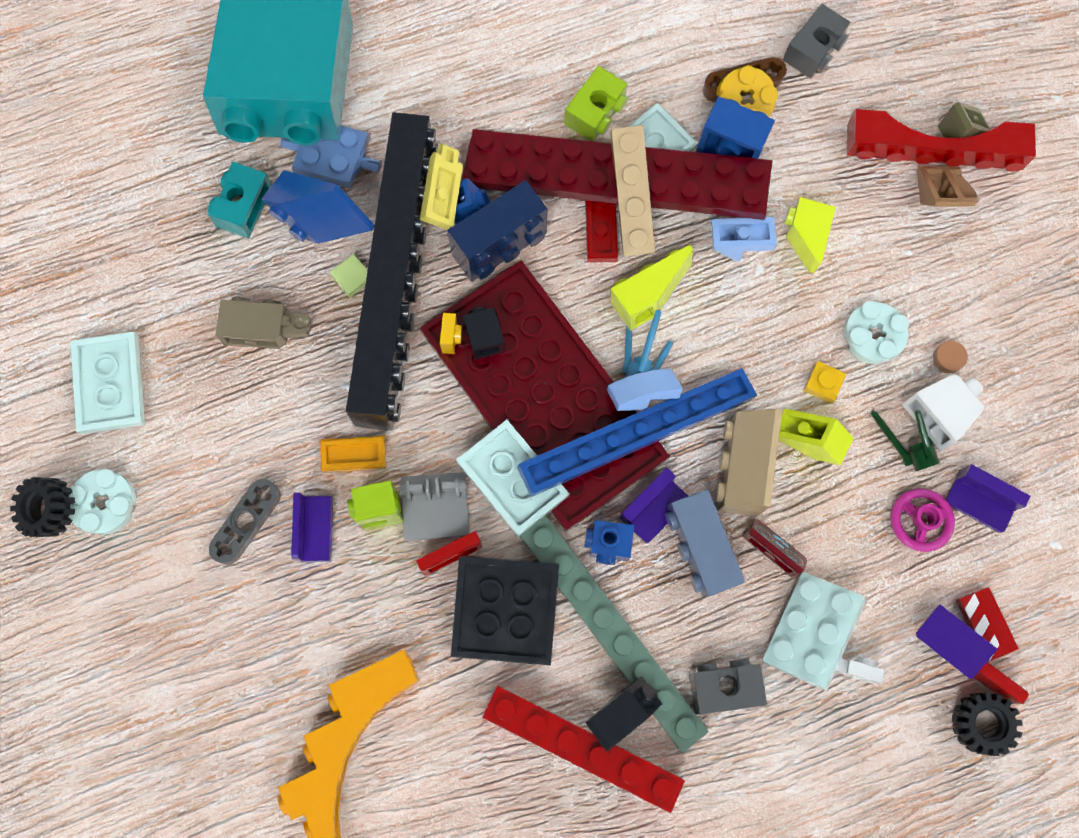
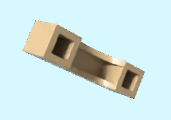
(632, 190)

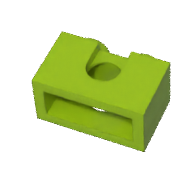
(602, 90)
(375, 506)

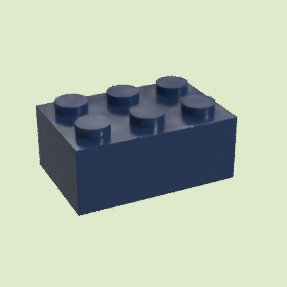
(498, 231)

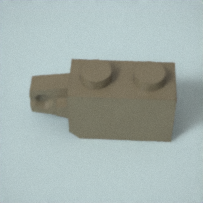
(259, 323)

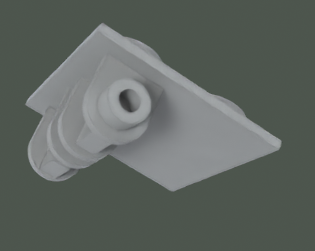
(434, 506)

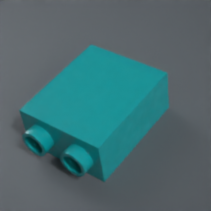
(279, 69)

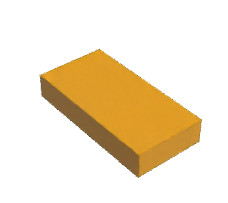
(353, 454)

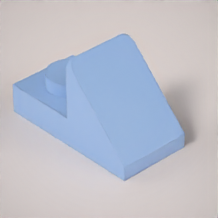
(738, 235)

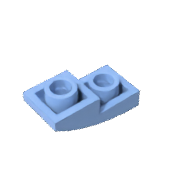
(637, 390)

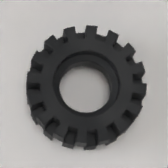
(29, 507)
(1006, 719)

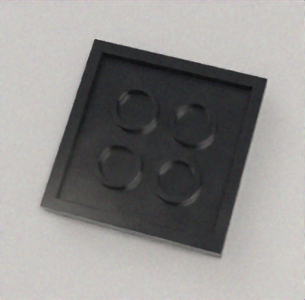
(505, 610)

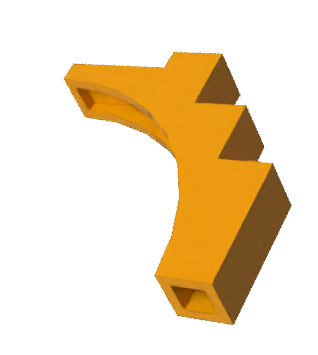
(331, 746)

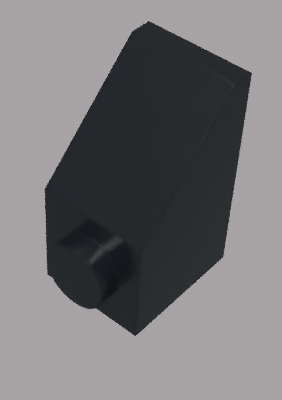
(624, 713)

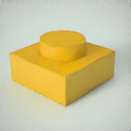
(450, 333)
(824, 382)

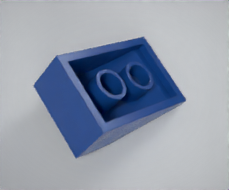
(314, 209)

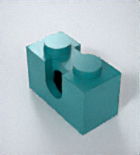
(240, 215)

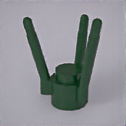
(922, 454)

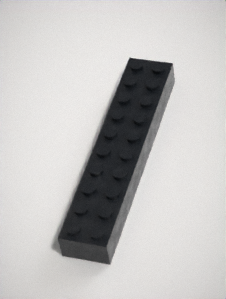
(391, 276)

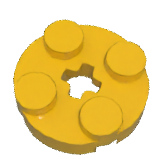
(752, 80)

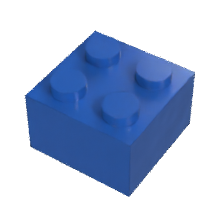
(734, 130)

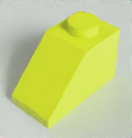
(809, 230)
(815, 436)

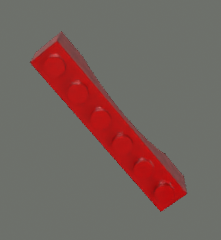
(882, 136)
(584, 749)

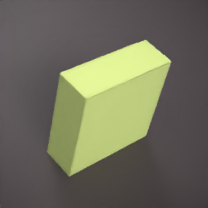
(350, 275)

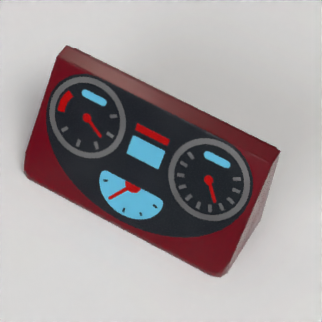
(775, 548)

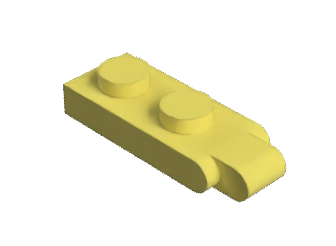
(442, 187)

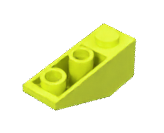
(650, 289)

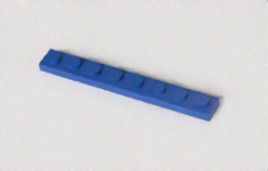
(635, 432)

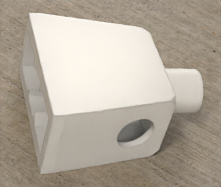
(947, 408)

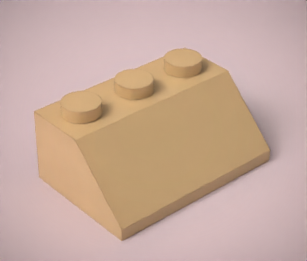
(749, 462)

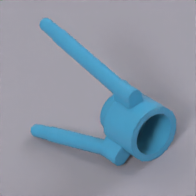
(642, 363)

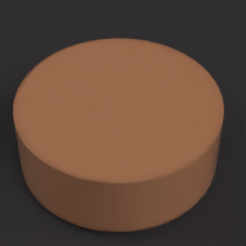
(950, 357)

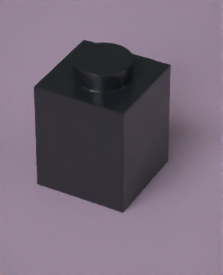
(484, 332)

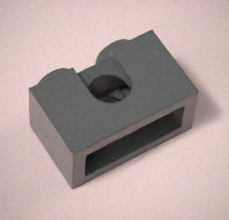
(816, 40)
(747, 689)

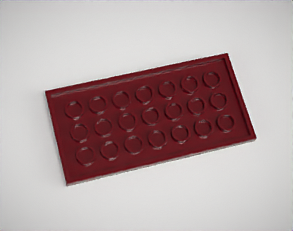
(543, 386)

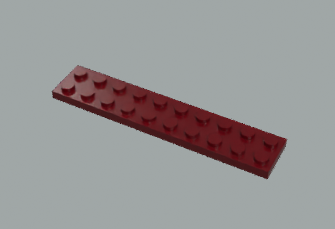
(586, 172)

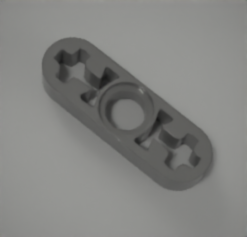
(231, 522)

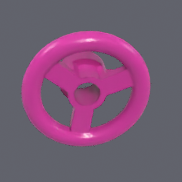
(933, 513)

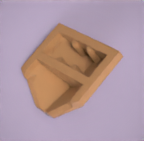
(945, 187)

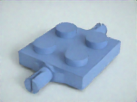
(334, 159)

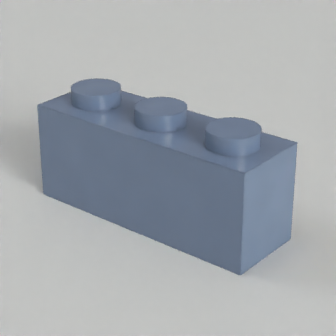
(704, 544)

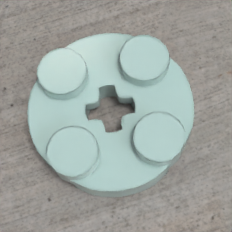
(888, 320)
(118, 507)

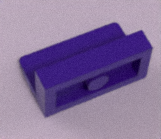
(985, 498)
(649, 508)
(312, 528)
(955, 642)

